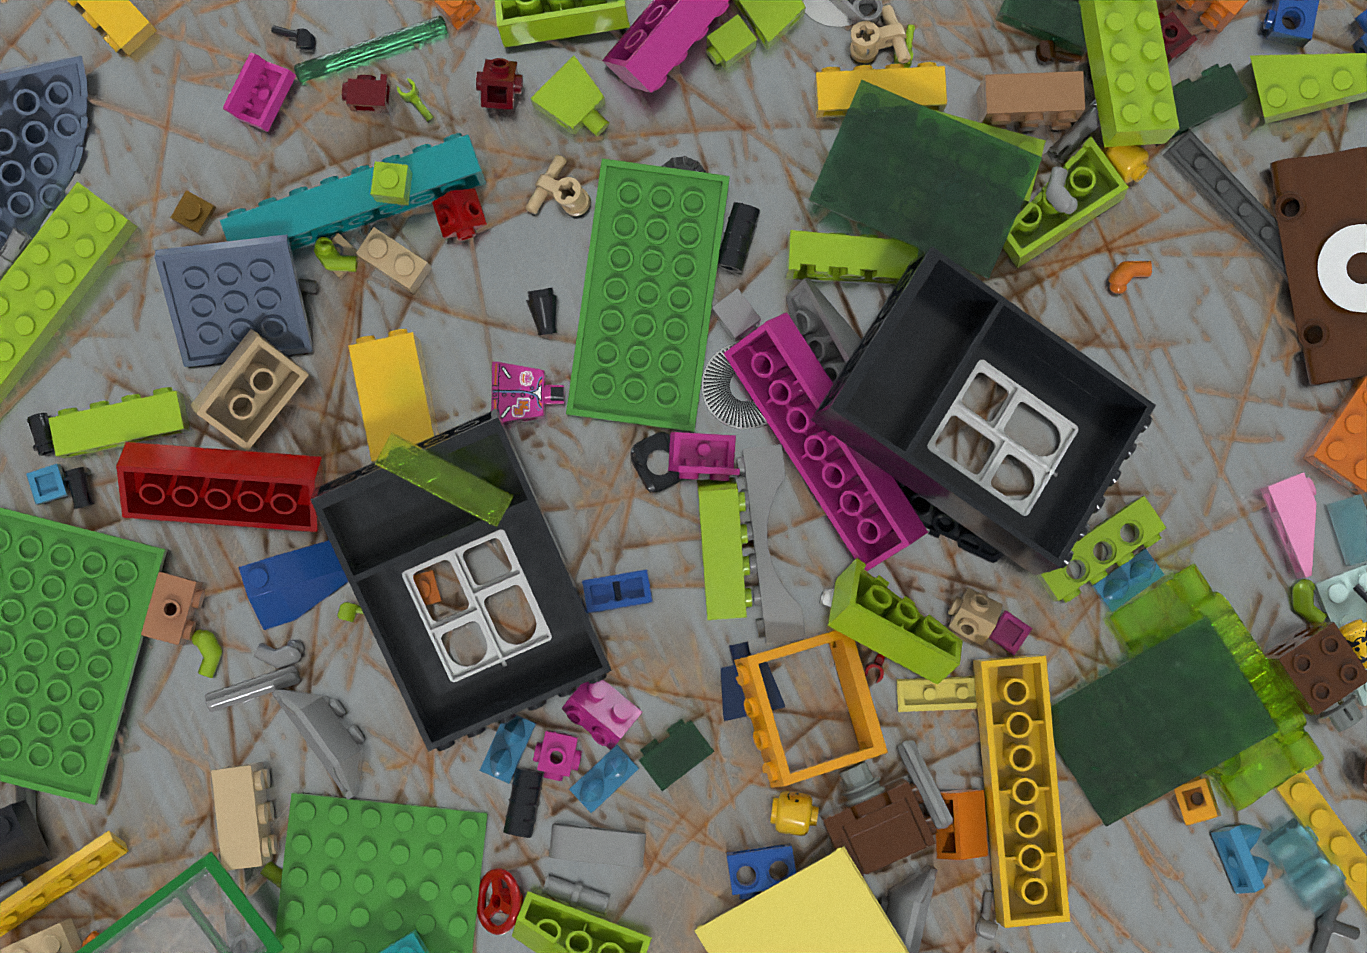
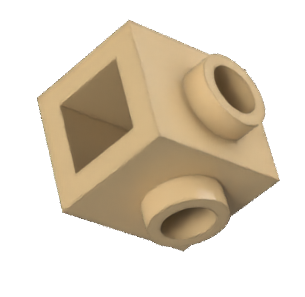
(974, 616)

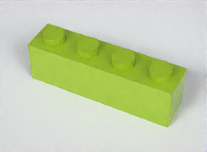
(115, 424)

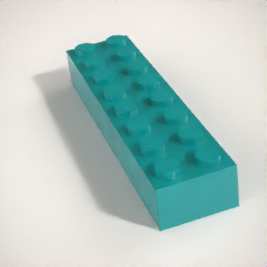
(347, 201)

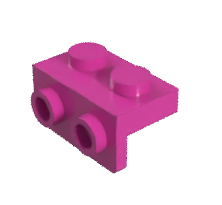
(259, 92)
(702, 454)
(601, 712)

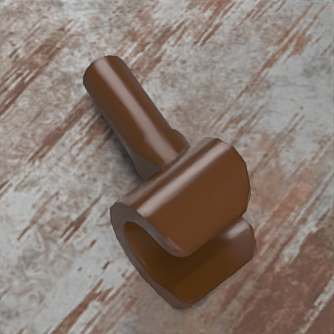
(1047, 53)

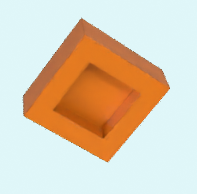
(428, 587)

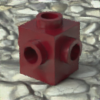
(499, 83)

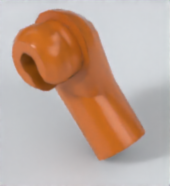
(1125, 272)

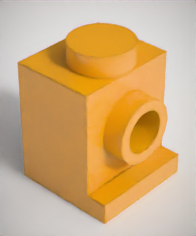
(1192, 812)

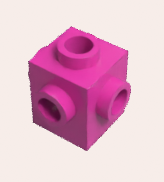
(559, 742)

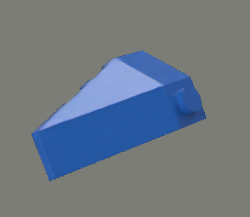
(292, 583)

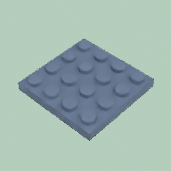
(228, 289)

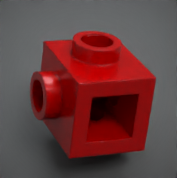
(459, 214)

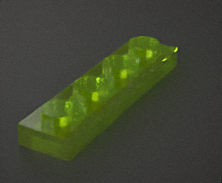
(443, 479)

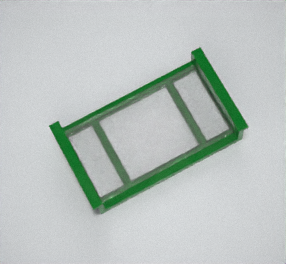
(191, 914)

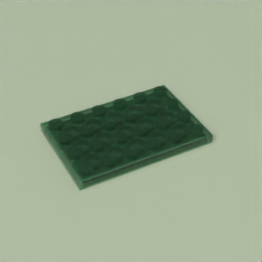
(925, 178)
(1158, 721)

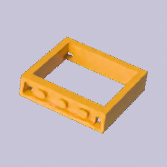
(855, 692)

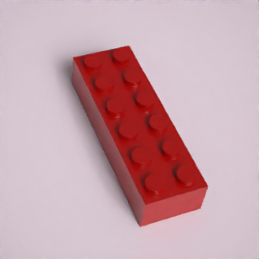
(219, 486)

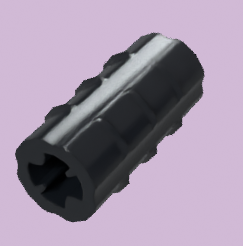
(738, 237)
(523, 802)

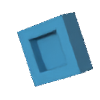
(48, 484)

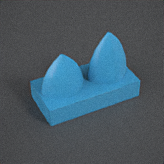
(1127, 580)
(508, 748)
(604, 778)
(1234, 849)

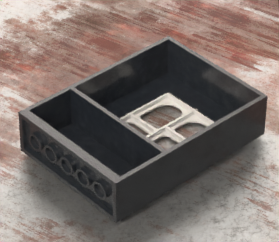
(912, 378)
(393, 528)

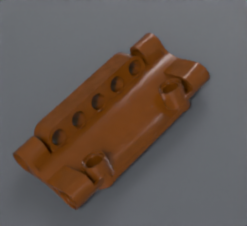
(1330, 198)

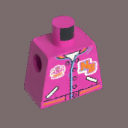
(522, 393)

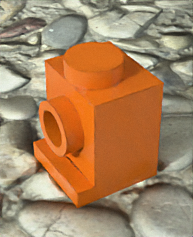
(457, 11)

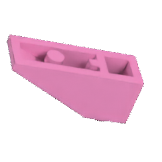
(1294, 516)

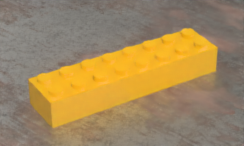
(1021, 790)

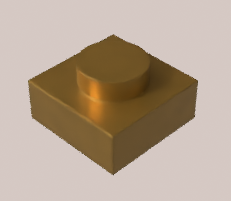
(193, 212)

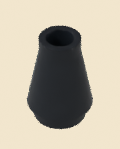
(543, 309)

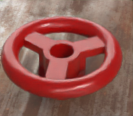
(502, 900)

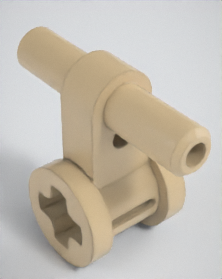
(878, 38)
(566, 191)

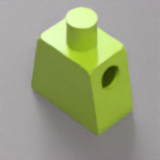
(771, 17)
(572, 99)

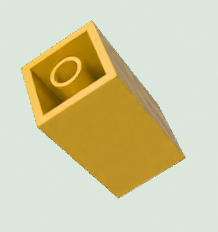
(393, 389)

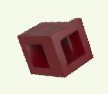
(1182, 38)
(367, 93)

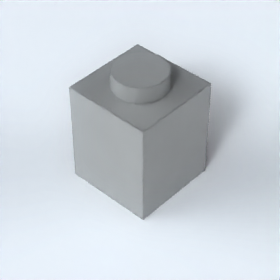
(736, 315)

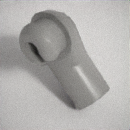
(1058, 194)
(281, 657)

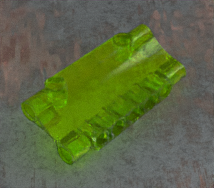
(1180, 603)

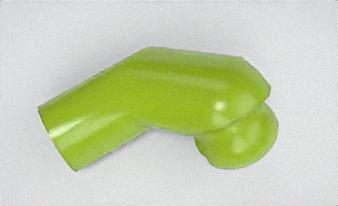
(1304, 601)

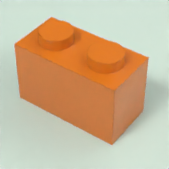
(968, 833)

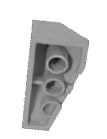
(822, 327)

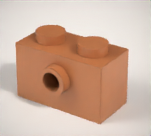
(173, 609)

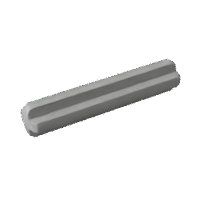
(252, 688)
(924, 781)

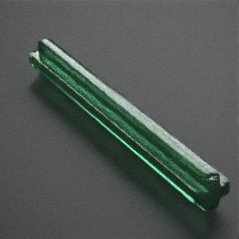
(370, 49)

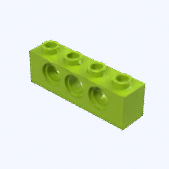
(1146, 526)

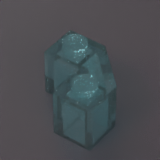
(1311, 877)

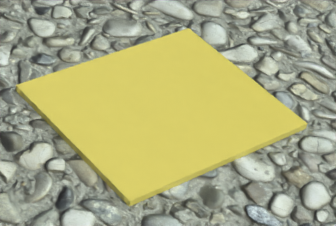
(809, 912)

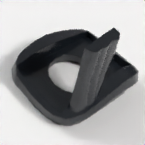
(639, 455)

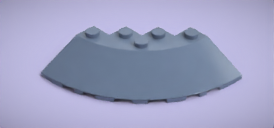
(39, 139)

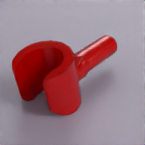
(877, 663)

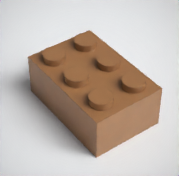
(1031, 100)

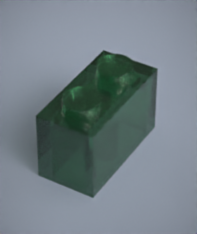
(675, 754)

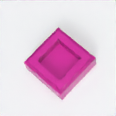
(1010, 632)

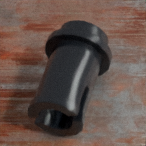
(41, 434)
(79, 487)

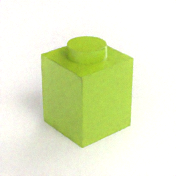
(730, 42)
(391, 183)

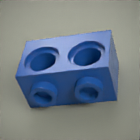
(1302, 14)
(617, 591)
(760, 860)

